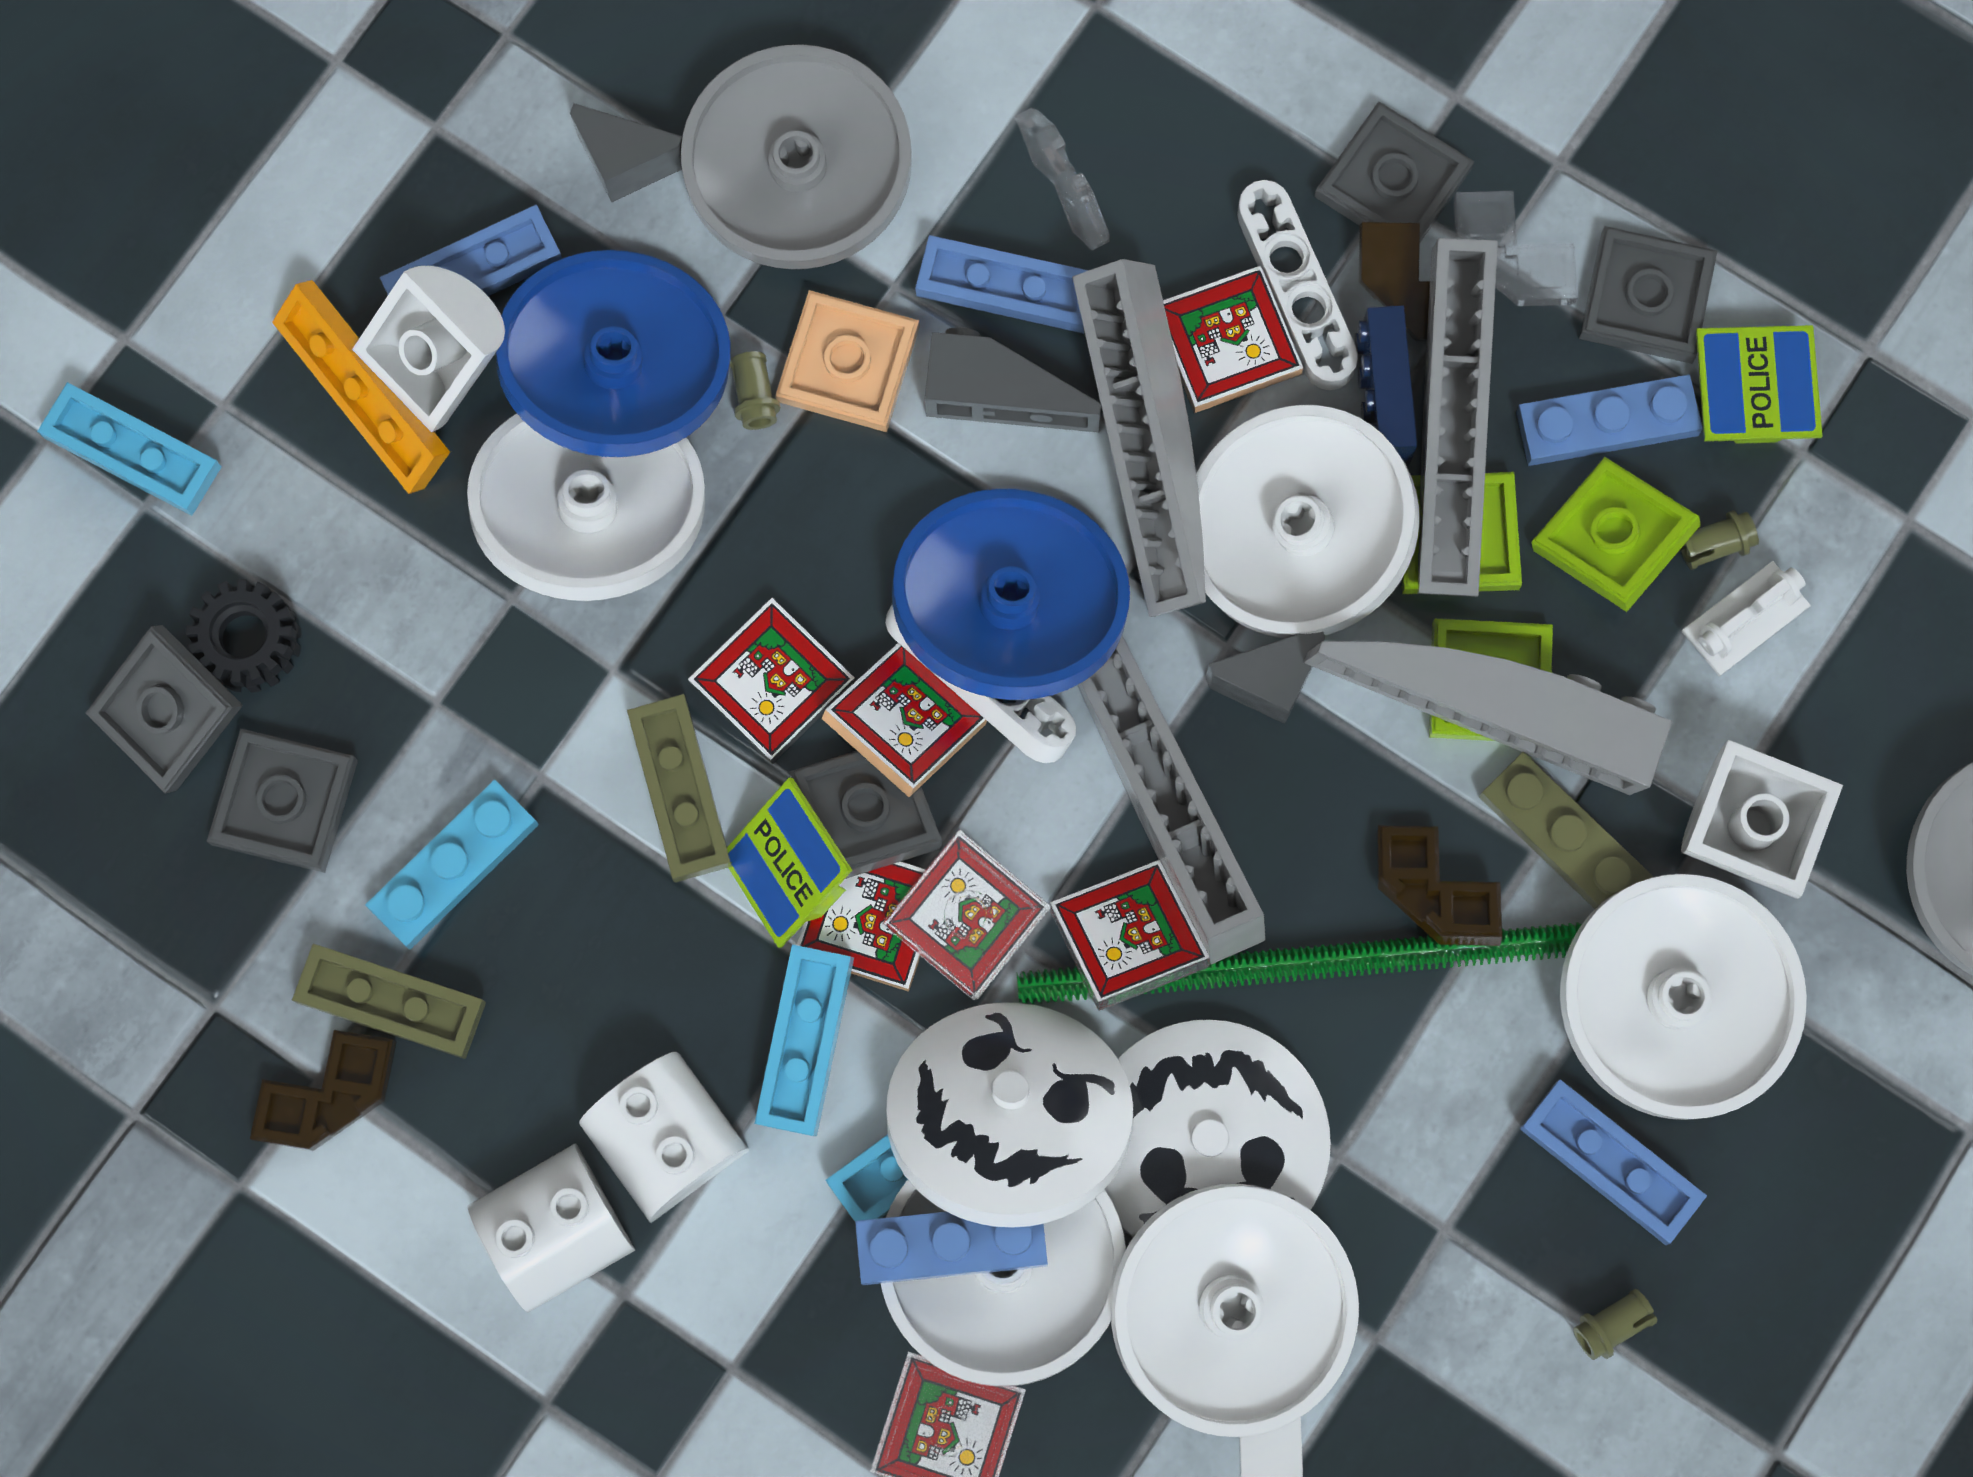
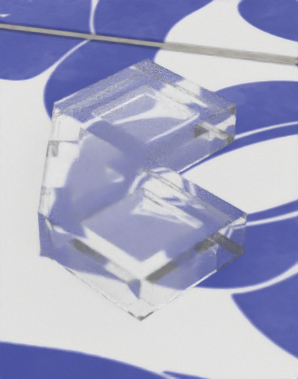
(1073, 190)
(1523, 272)

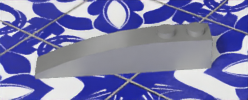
(1456, 415)
(1146, 428)
(1513, 704)
(1172, 808)

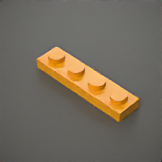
(384, 421)

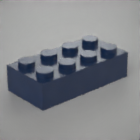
(1387, 377)

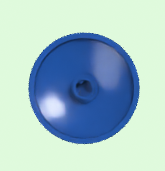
(613, 353)
(1010, 594)

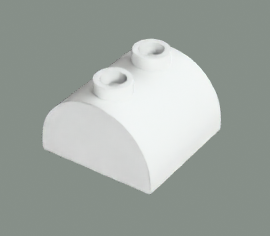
(432, 341)
(1760, 818)
(662, 1134)
(549, 1228)

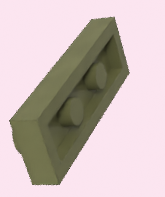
(679, 788)
(1562, 832)
(389, 1001)

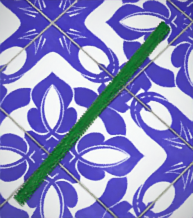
(1324, 960)

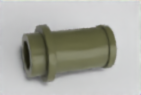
(756, 405)
(1721, 539)
(1614, 1325)

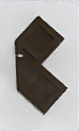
(1391, 271)
(1444, 909)
(351, 1088)

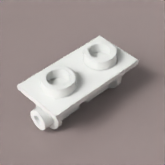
(1747, 616)

